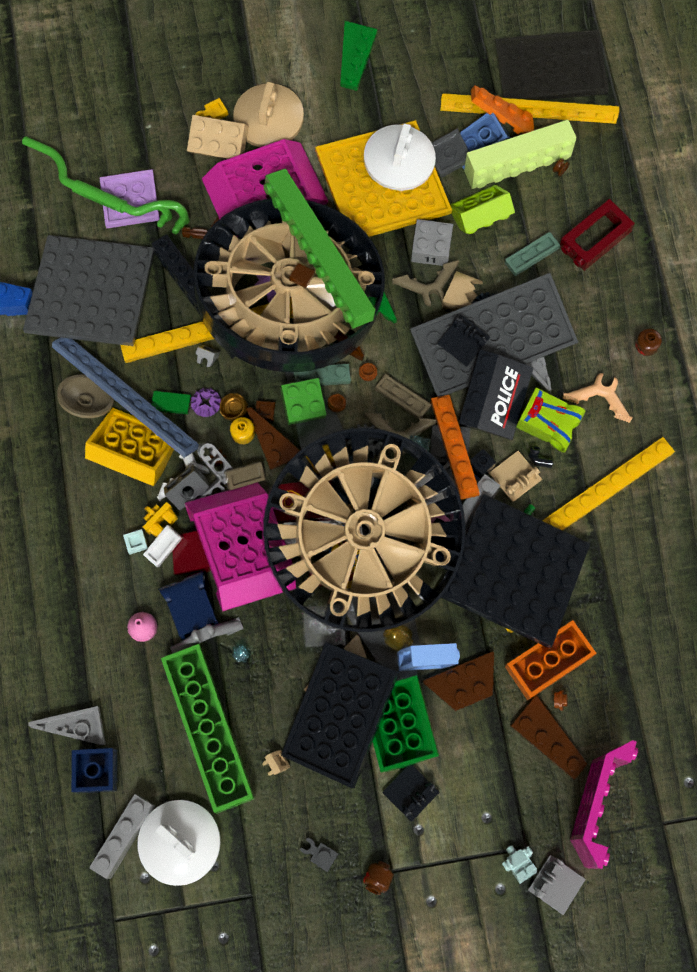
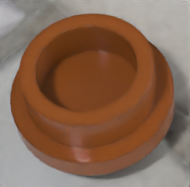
(368, 372)
(336, 403)
(560, 700)

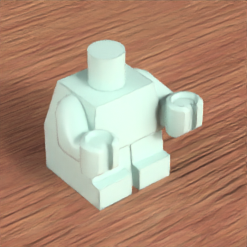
(520, 863)

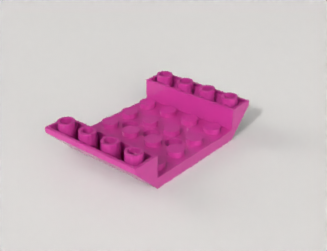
(237, 183)
(241, 570)
(591, 807)

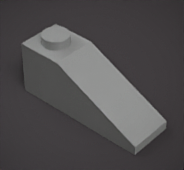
(486, 486)

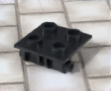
(463, 340)
(411, 792)

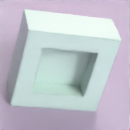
(135, 541)

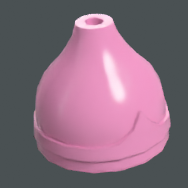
(142, 626)

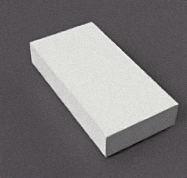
(163, 546)

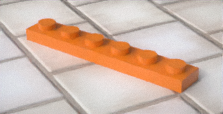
(455, 447)

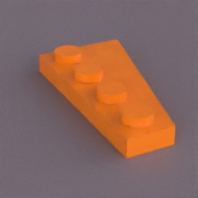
(504, 111)

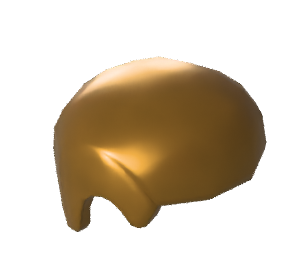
(233, 406)

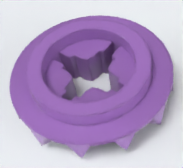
(204, 410)

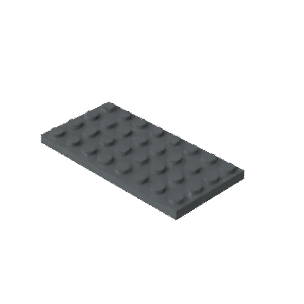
(520, 323)

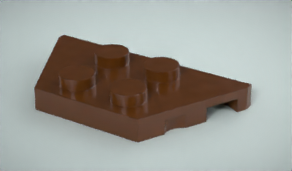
(464, 683)

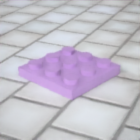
(137, 190)

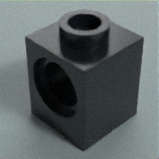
(482, 463)

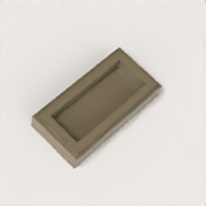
(244, 475)

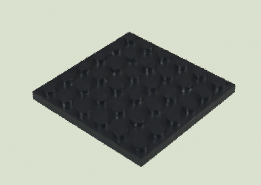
(517, 571)

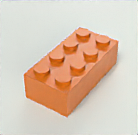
(544, 666)

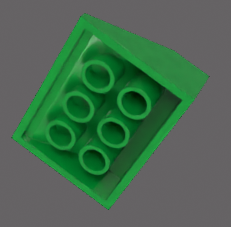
(405, 729)

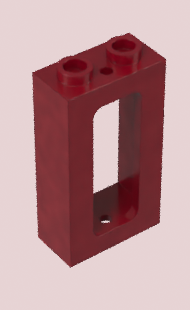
(586, 258)

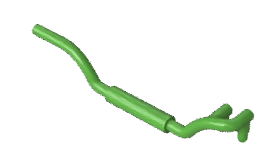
(109, 200)

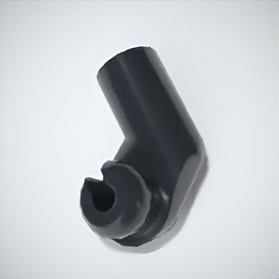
(537, 459)

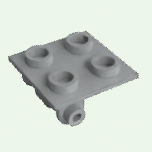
(556, 884)

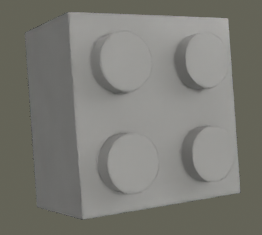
(431, 242)

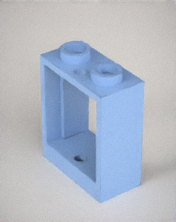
(428, 657)

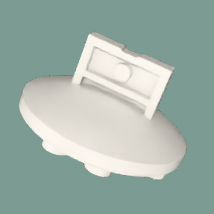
(399, 157)
(179, 842)

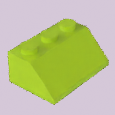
(482, 209)

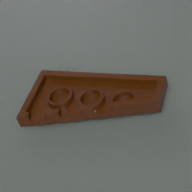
(546, 735)

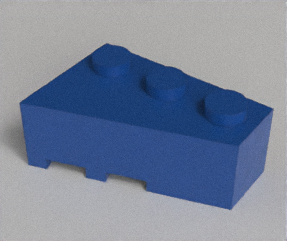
(14, 299)

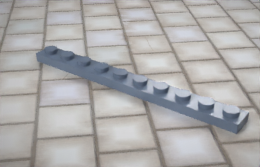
(126, 396)

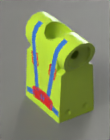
(550, 419)

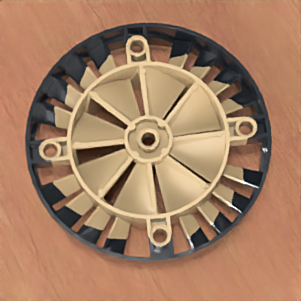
(270, 337)
(410, 524)

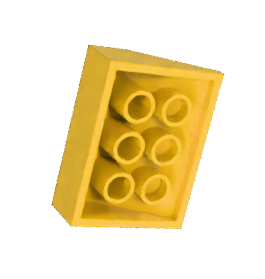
(128, 447)

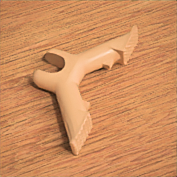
(600, 390)

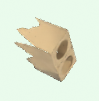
(460, 292)

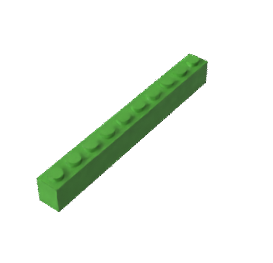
(319, 249)

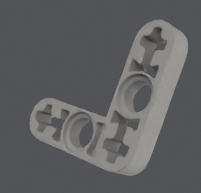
(219, 474)

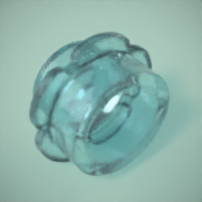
(240, 653)

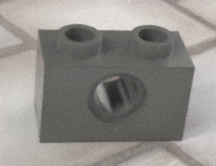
(189, 477)

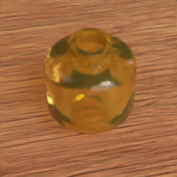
(398, 637)

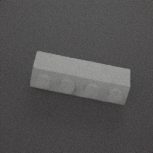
(122, 837)

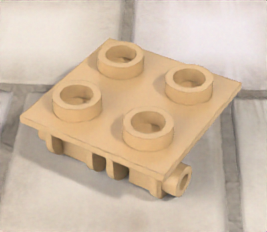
(515, 476)

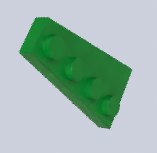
(357, 47)

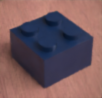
(94, 770)

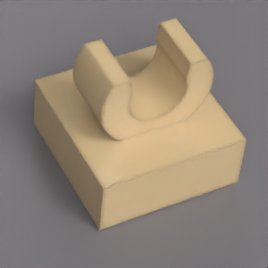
(276, 762)

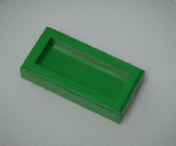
(171, 402)

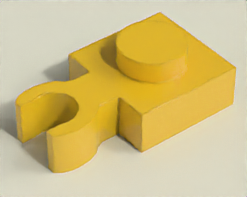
(214, 110)

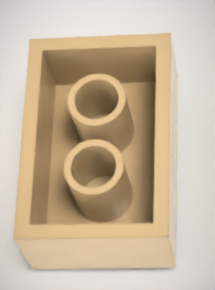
(216, 137)

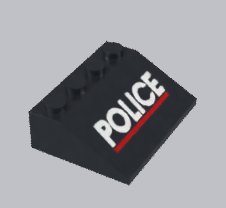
(495, 395)

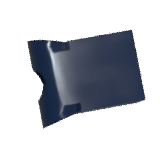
(189, 604)

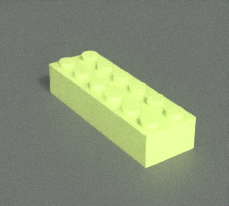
(519, 154)

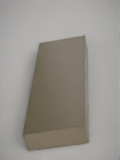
(402, 397)

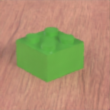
(303, 401)

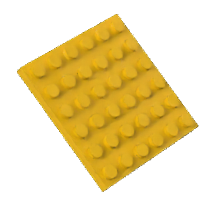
(367, 202)

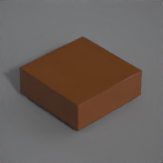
(302, 275)
(266, 410)

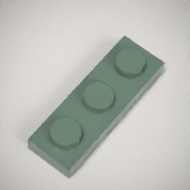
(532, 254)
(328, 375)

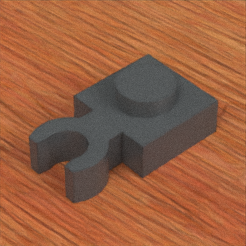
(322, 855)

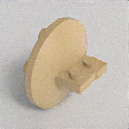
(270, 113)

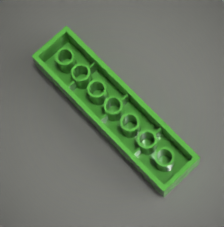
(207, 729)

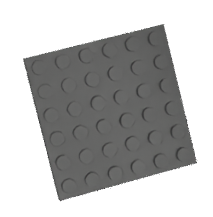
(89, 290)

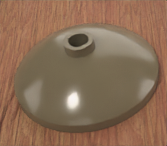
(83, 397)

